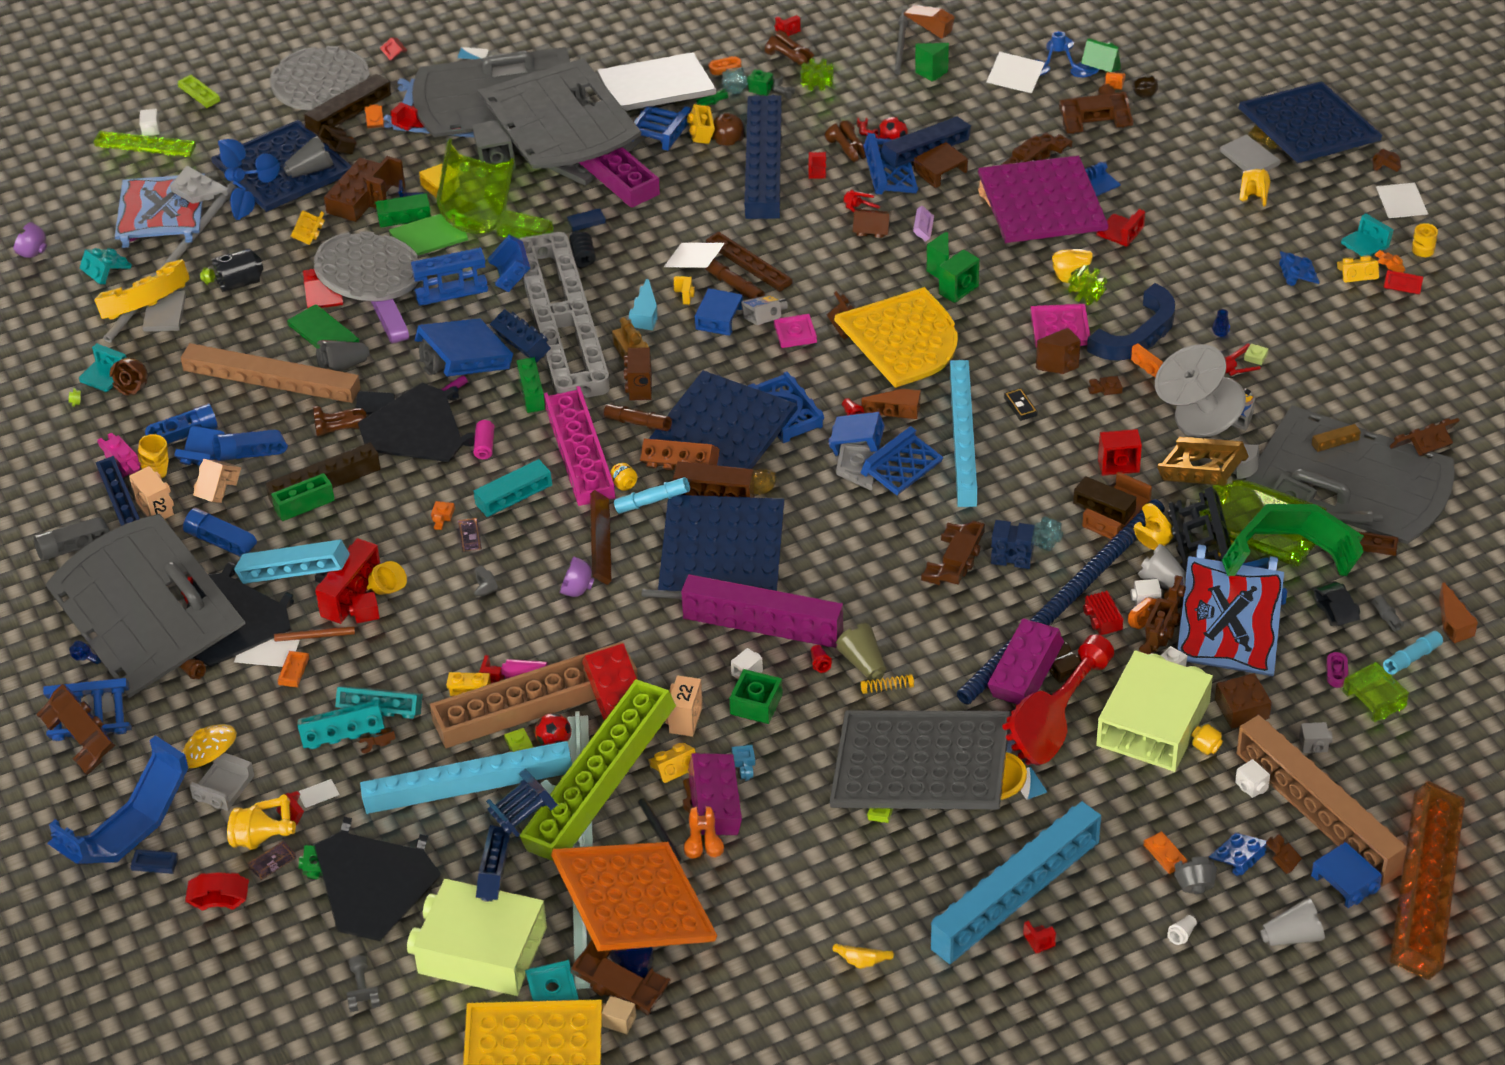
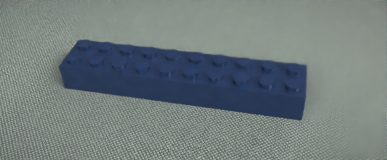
(763, 157)

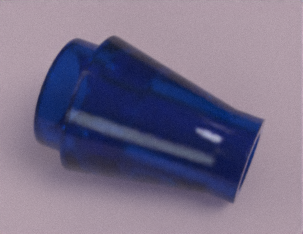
(1221, 324)

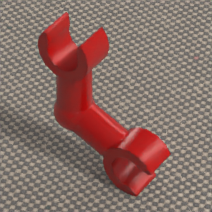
(862, 128)

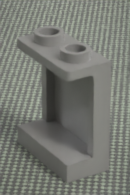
(223, 782)

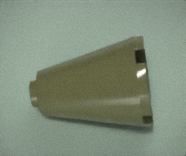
(862, 651)

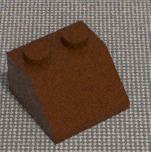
(871, 222)
(1058, 352)

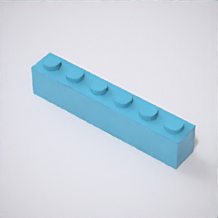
(292, 561)

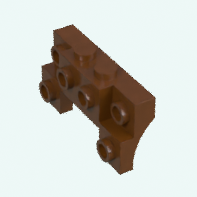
(1095, 108)
(1038, 148)
(959, 554)
(1163, 618)
(83, 726)
(615, 981)

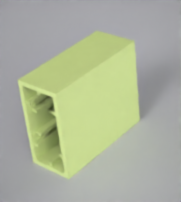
(1154, 710)
(478, 939)

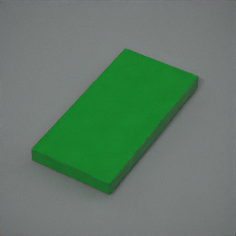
(317, 325)

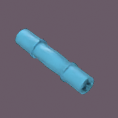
(652, 495)
(1413, 652)

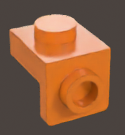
(1115, 79)
(374, 116)

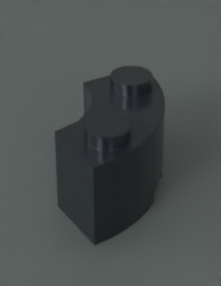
(1336, 603)

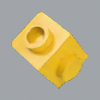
(684, 285)

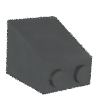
(492, 143)

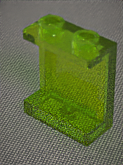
(1377, 691)

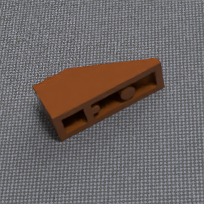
(933, 19)

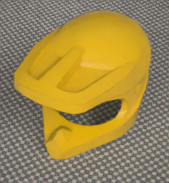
(1255, 183)
(1068, 261)
(154, 453)
(1156, 530)

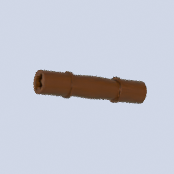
(735, 281)
(637, 417)

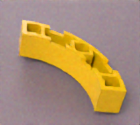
(144, 291)

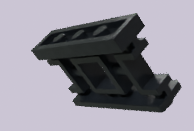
(1216, 526)

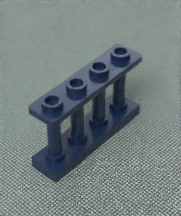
(520, 803)

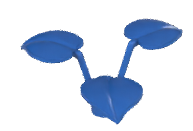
(1062, 43)
(267, 167)

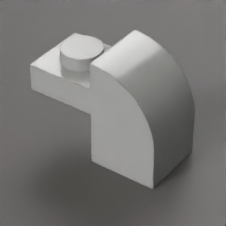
(1250, 466)

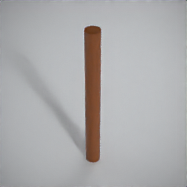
(314, 634)

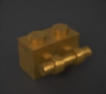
(627, 337)

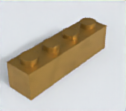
(1336, 437)

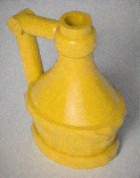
(253, 826)

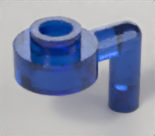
(81, 651)

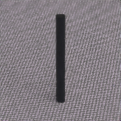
(656, 825)

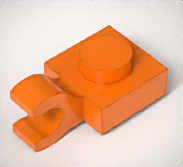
(442, 512)

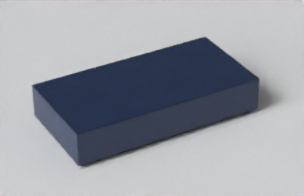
(586, 219)
(154, 861)

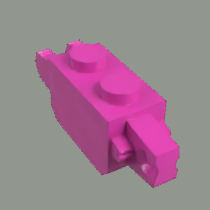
(124, 456)

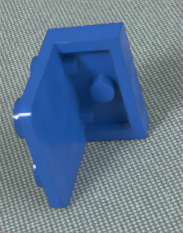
(198, 446)

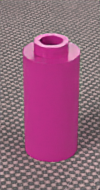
(484, 439)
(516, 667)

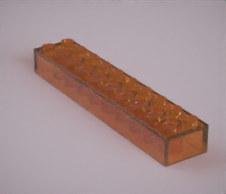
(1427, 881)

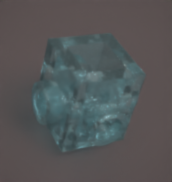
(734, 80)
(1047, 533)

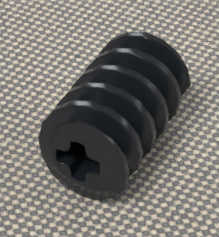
(582, 249)

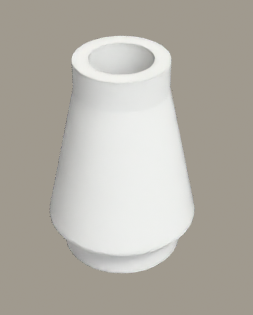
(1180, 931)

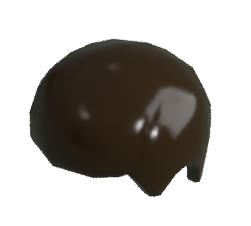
(1145, 86)

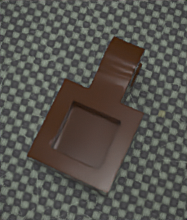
(1107, 385)
(382, 738)
(1285, 854)

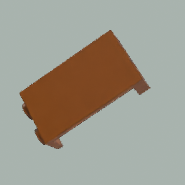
(1107, 526)

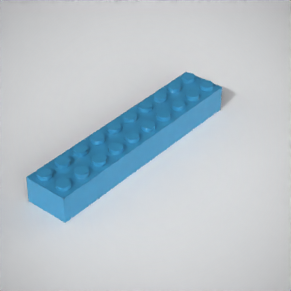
(1015, 882)

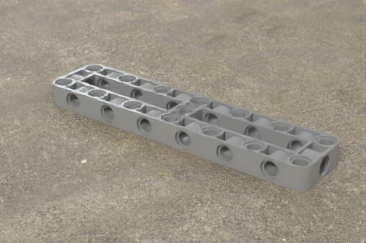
(571, 312)

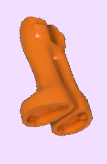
(713, 844)

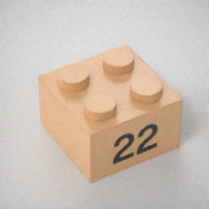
(151, 493)
(688, 701)

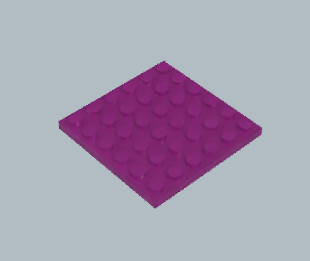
(1042, 199)

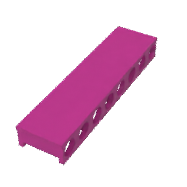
(579, 445)

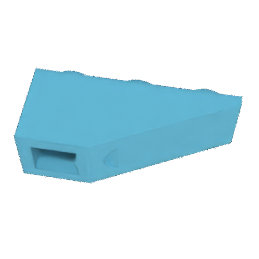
(645, 308)

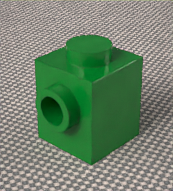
(760, 82)

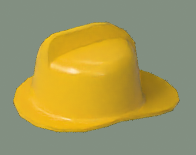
(387, 578)

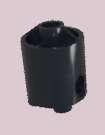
(237, 269)

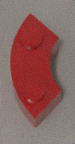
(217, 890)

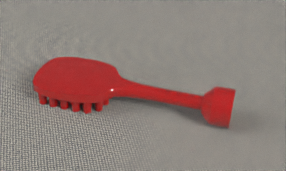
(1040, 718)

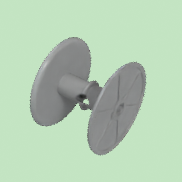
(1197, 385)

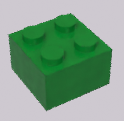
(959, 276)
(756, 696)

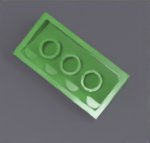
(428, 234)

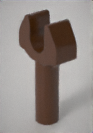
(688, 801)

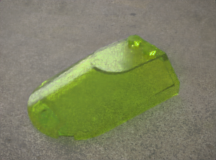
(472, 191)
(1242, 502)

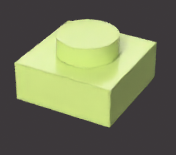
(1256, 354)

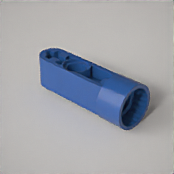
(200, 417)
(248, 445)
(218, 532)

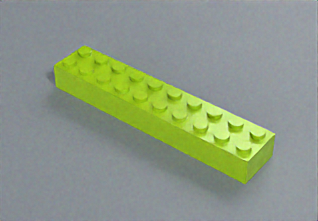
(599, 769)

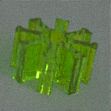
(817, 74)
(1087, 285)

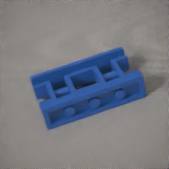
(448, 265)

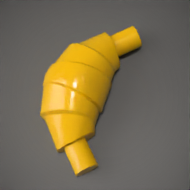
(862, 957)

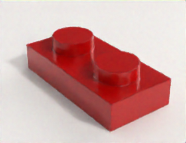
(1403, 282)

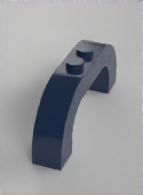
(1120, 347)

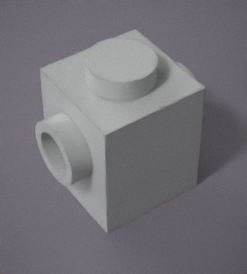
(1315, 737)

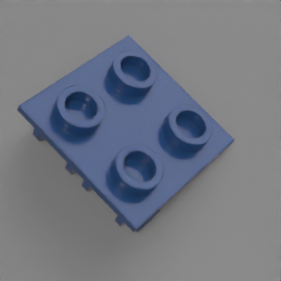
(1100, 179)
(1297, 268)
(1241, 852)

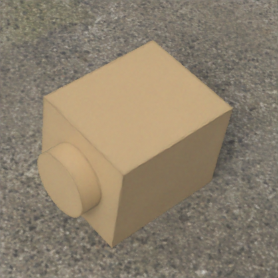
(618, 1015)

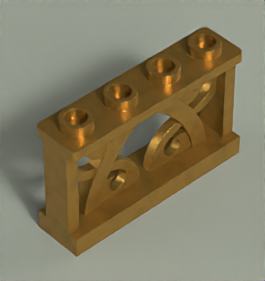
(1178, 464)

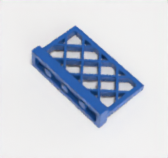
(880, 176)
(891, 452)

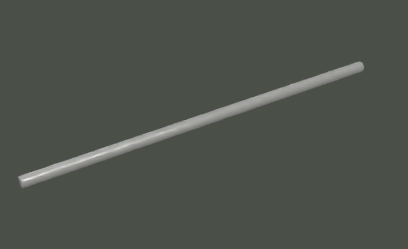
(178, 252)

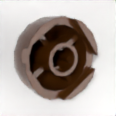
(728, 129)
(129, 375)

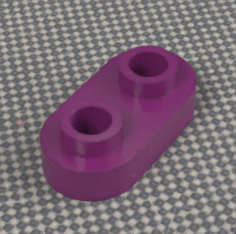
(1336, 669)

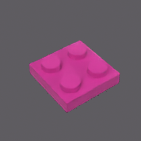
(795, 331)

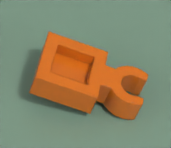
(1393, 262)

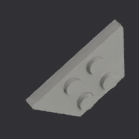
(196, 186)
(851, 462)

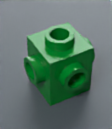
(305, 863)

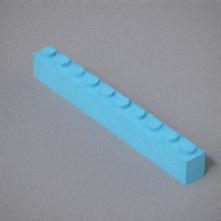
(963, 434)
(464, 777)

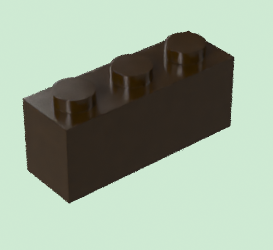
(1104, 500)

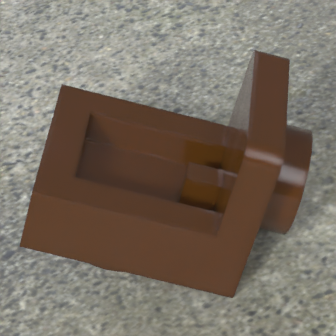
(1386, 158)

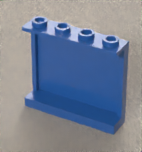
(466, 346)

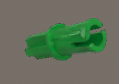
(713, 99)

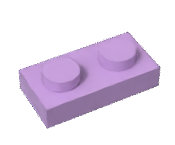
(923, 223)

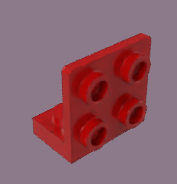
(1123, 229)

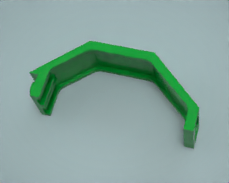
(1303, 520)

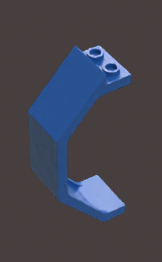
(135, 819)

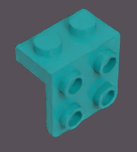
(1369, 237)
(98, 263)
(99, 372)

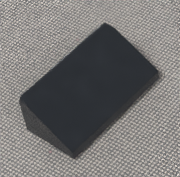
(373, 400)

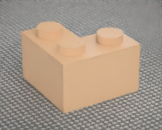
(214, 478)

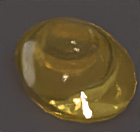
(764, 480)

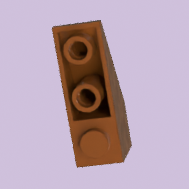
(896, 403)
(1456, 619)

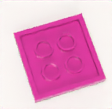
(1054, 318)

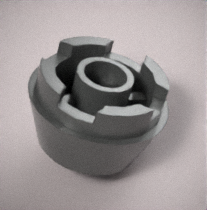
(1196, 875)

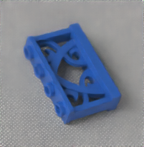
(797, 395)

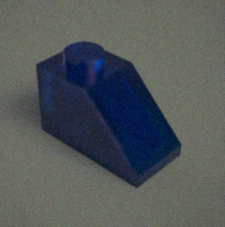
(635, 960)

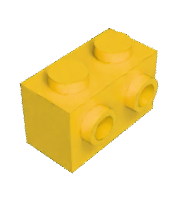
(701, 124)

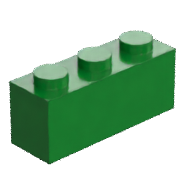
(402, 210)
(530, 385)
(303, 497)

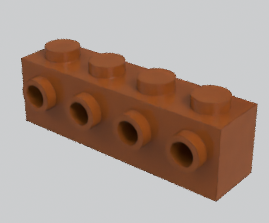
(668, 453)

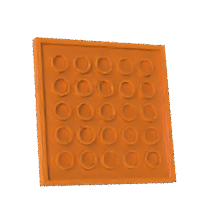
(633, 896)

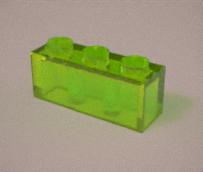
(522, 225)

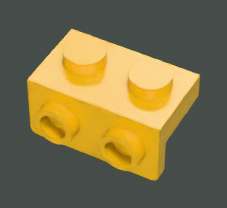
(307, 226)
(1359, 269)
(464, 682)
(673, 762)

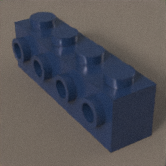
(520, 335)

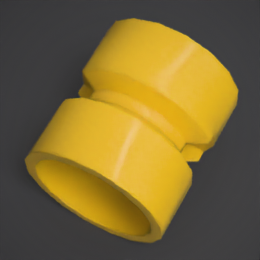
(1424, 240)

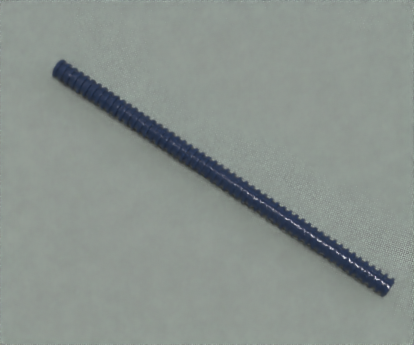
(1061, 600)

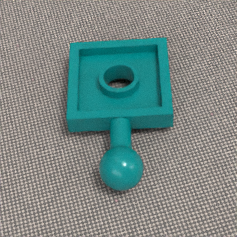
(558, 973)

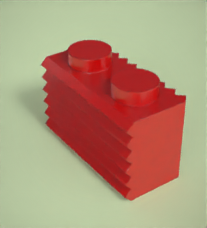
(1103, 613)

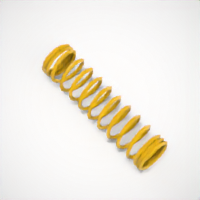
(864, 689)

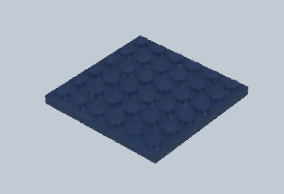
(1310, 121)
(283, 144)
(729, 417)
(722, 540)

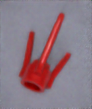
(853, 199)
(1231, 362)

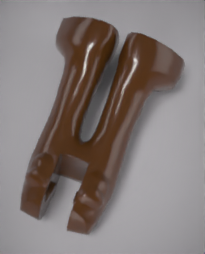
(788, 47)
(844, 131)
(337, 421)

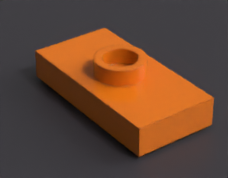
(293, 669)

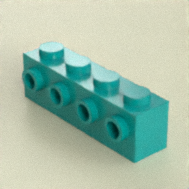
(512, 488)
(390, 701)
(341, 724)

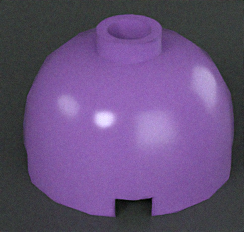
(31, 241)
(577, 578)

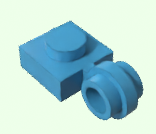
(745, 760)

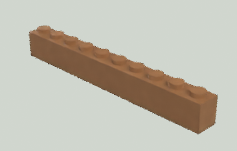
(271, 373)

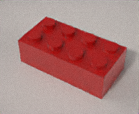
(338, 586)
(609, 676)

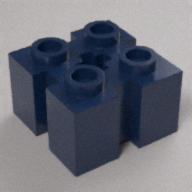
(1012, 544)

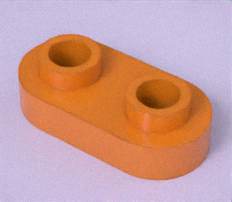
(718, 66)
(1139, 615)

